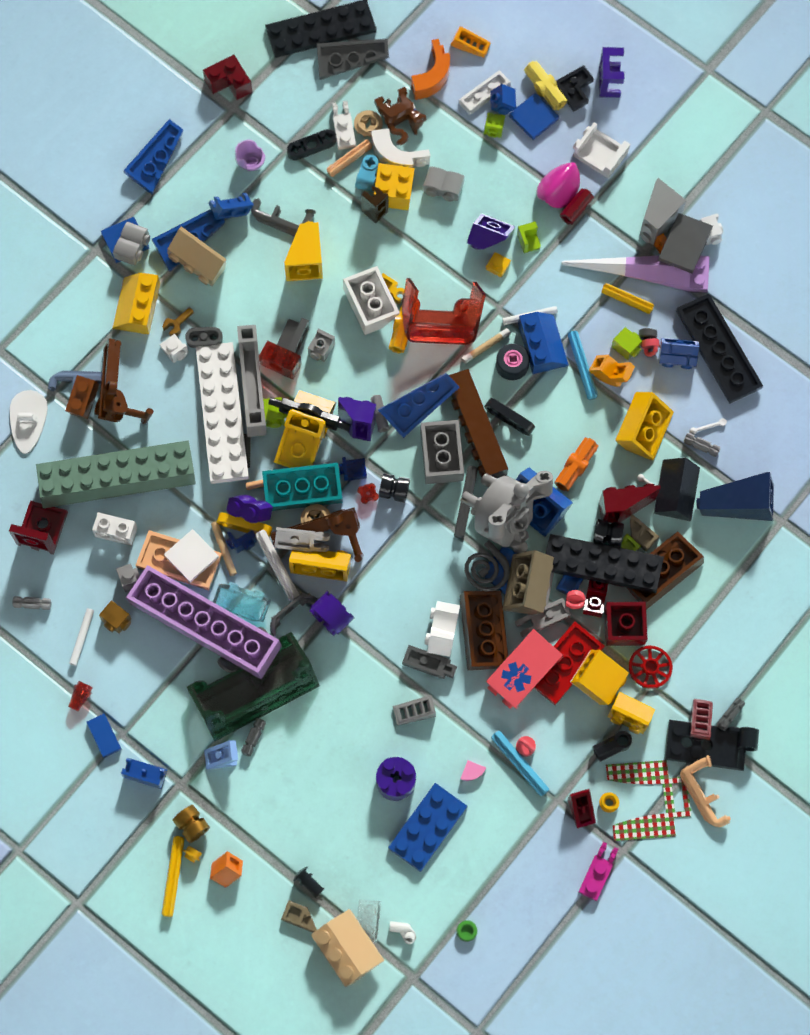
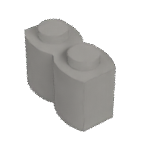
(443, 183)
(131, 243)

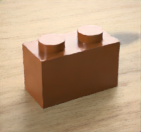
(82, 397)

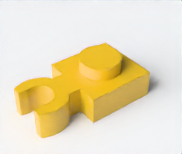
(392, 284)

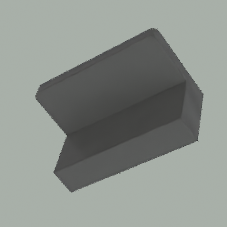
(294, 335)

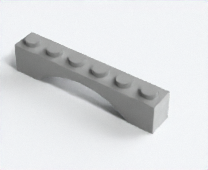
(251, 380)

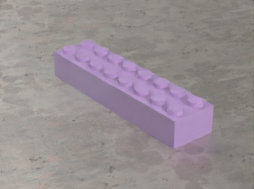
(204, 622)

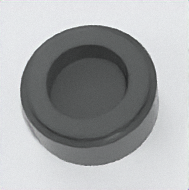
(647, 333)

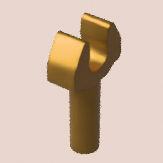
(177, 322)

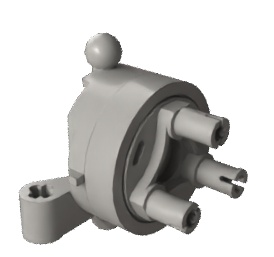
(507, 508)

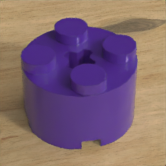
(332, 612)
(390, 768)

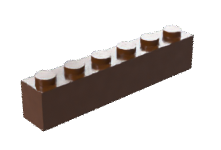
(477, 427)

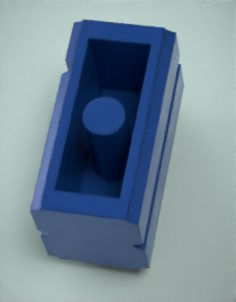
(678, 353)

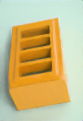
(468, 35)

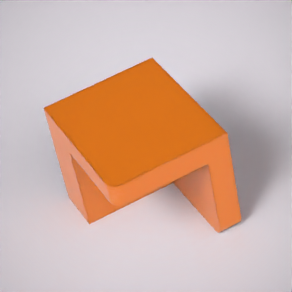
(226, 869)

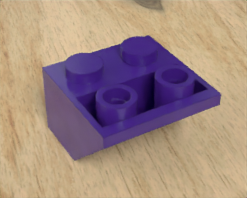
(360, 416)

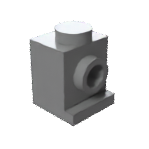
(325, 339)
(128, 576)

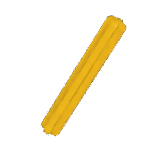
(173, 876)

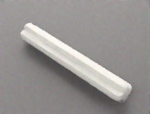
(277, 565)

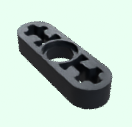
(310, 151)
(509, 416)

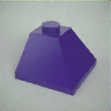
(488, 232)

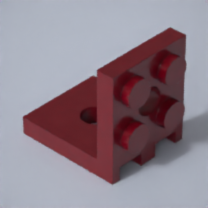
(40, 538)

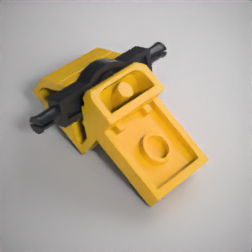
(304, 428)

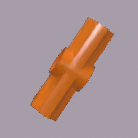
(576, 464)

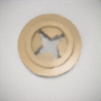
(364, 117)
(313, 511)

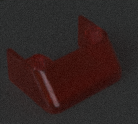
(442, 326)

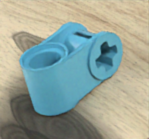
(367, 175)

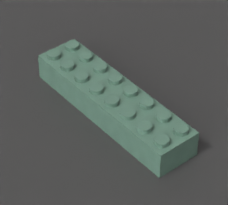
(115, 474)

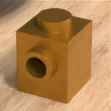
(115, 617)

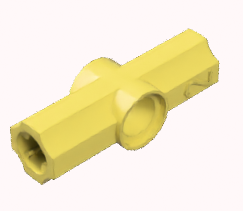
(545, 85)

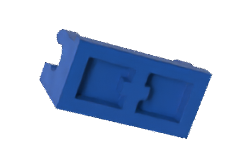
(231, 207)
(144, 773)

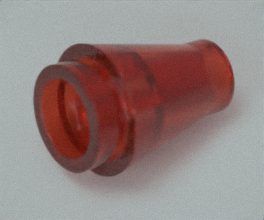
(79, 696)

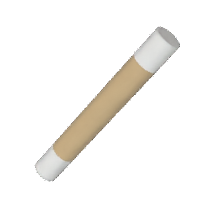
(488, 344)

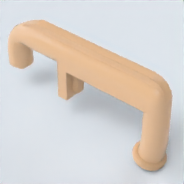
(701, 801)

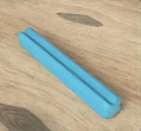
(582, 365)
(519, 762)

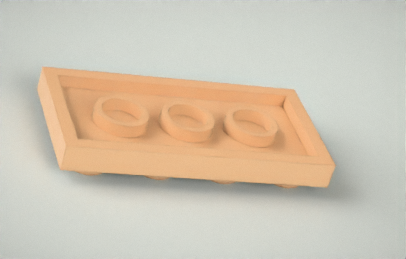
(153, 555)

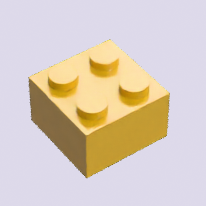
(397, 183)

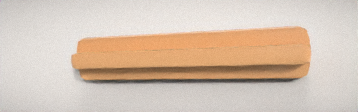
(349, 158)

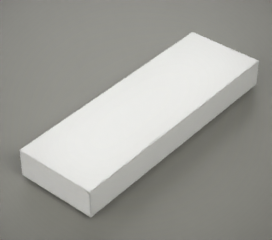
(481, 94)

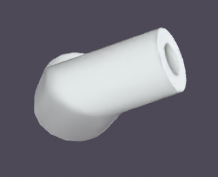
(405, 930)

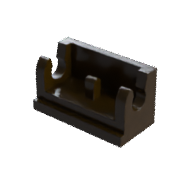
(374, 206)

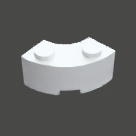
(443, 628)

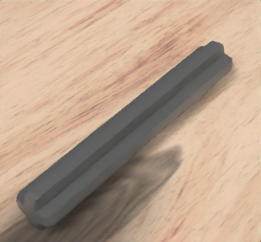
(464, 509)

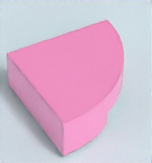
(472, 771)

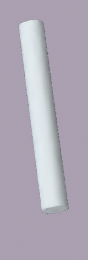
(514, 319)
(81, 637)

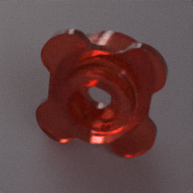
(362, 490)

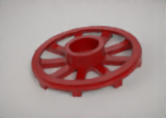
(650, 667)

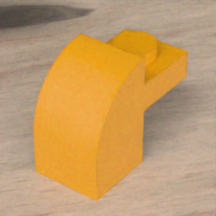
(610, 371)

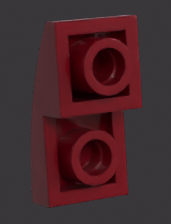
(595, 598)

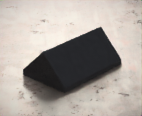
(677, 488)

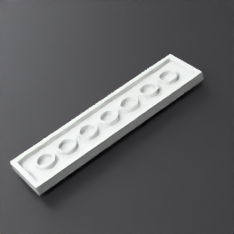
(222, 413)

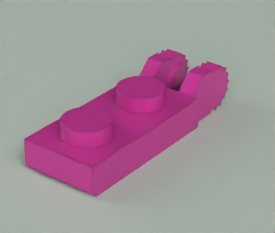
(597, 873)

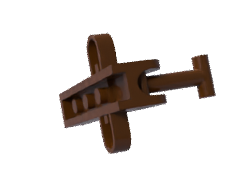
(112, 403)
(340, 522)

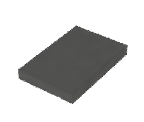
(685, 243)

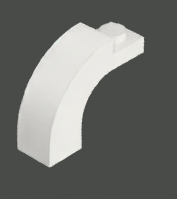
(389, 154)

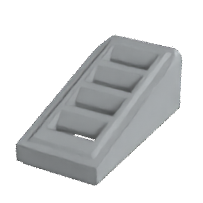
(424, 715)

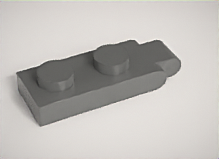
(428, 663)

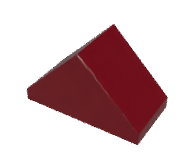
(582, 808)

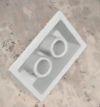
(370, 299)

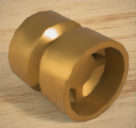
(189, 821)

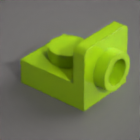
(494, 125)

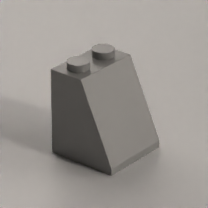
(661, 211)

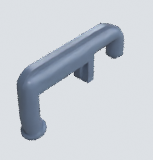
(70, 376)

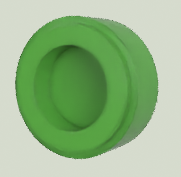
(466, 931)

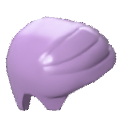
(249, 155)

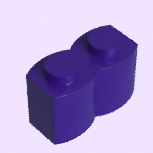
(249, 508)

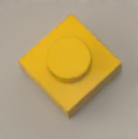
(498, 264)

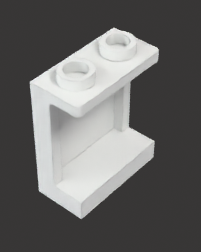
(600, 151)

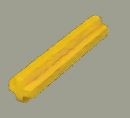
(627, 298)

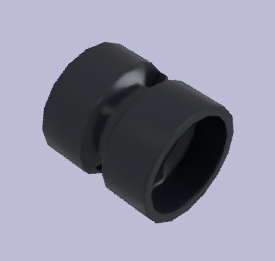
(394, 487)
(608, 533)

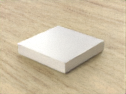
(191, 556)

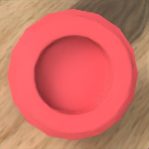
(651, 343)
(575, 599)
(525, 746)

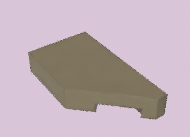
(642, 534)
(298, 916)

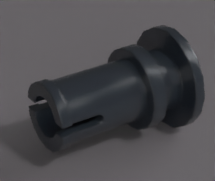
(308, 882)

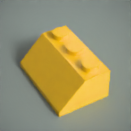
(137, 303)
(644, 425)
(321, 564)

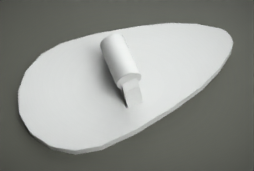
(27, 419)

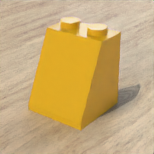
(304, 255)

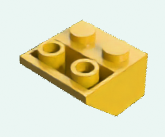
(631, 713)

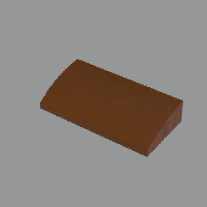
(679, 562)
(483, 629)

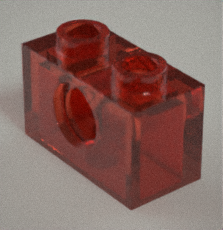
(280, 360)

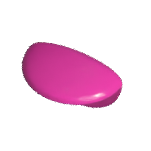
(559, 185)

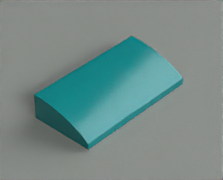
(302, 486)

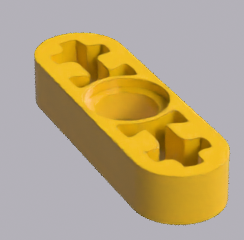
(240, 524)

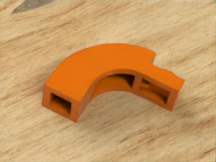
(431, 82)

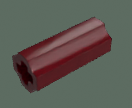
(577, 206)

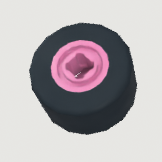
(515, 368)

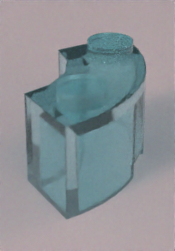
(242, 601)

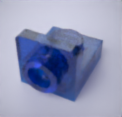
(353, 469)

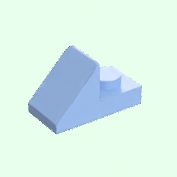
(221, 755)

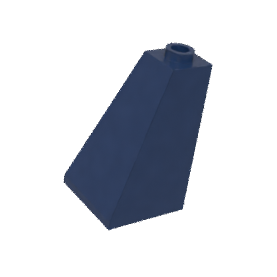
(740, 499)

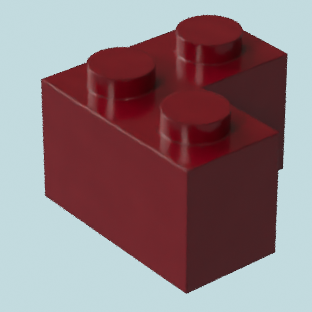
(228, 74)

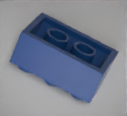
(542, 342)
(546, 510)

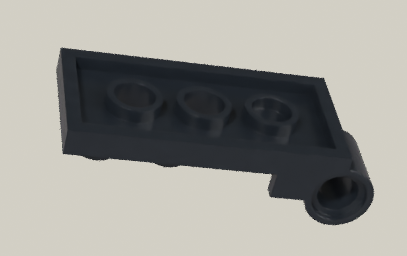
(727, 746)

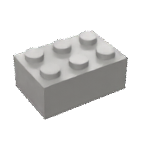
(442, 452)

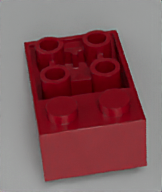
(621, 503)

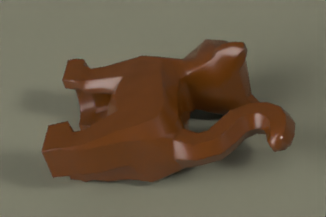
(398, 113)

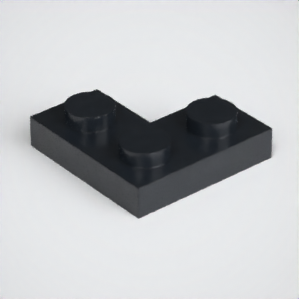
(571, 86)

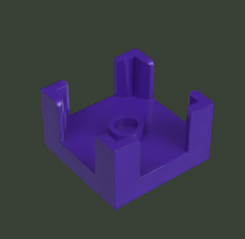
(610, 72)

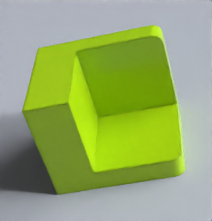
(528, 237)

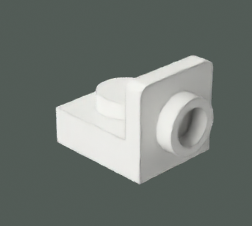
(174, 348)

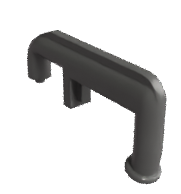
(277, 222)

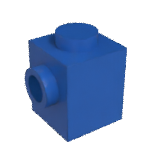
(503, 99)

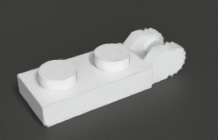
(343, 127)

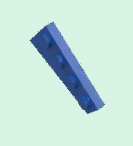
(416, 405)

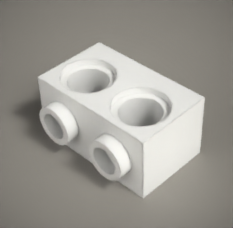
(114, 529)

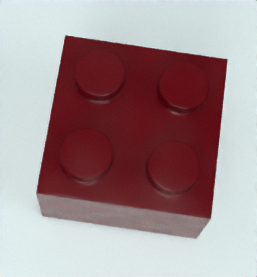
(625, 623)

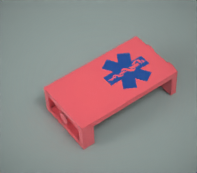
(523, 669)

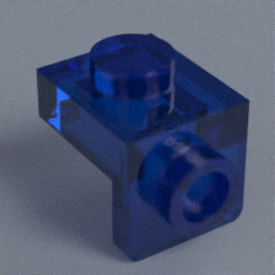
(244, 542)

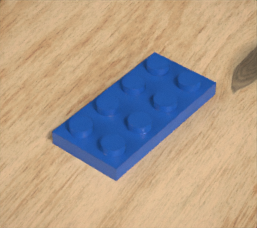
(427, 827)

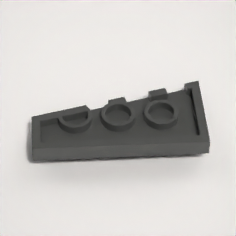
(349, 55)

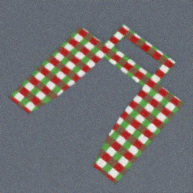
(653, 825)

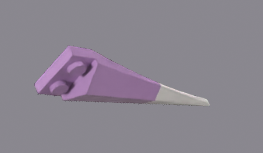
(651, 270)

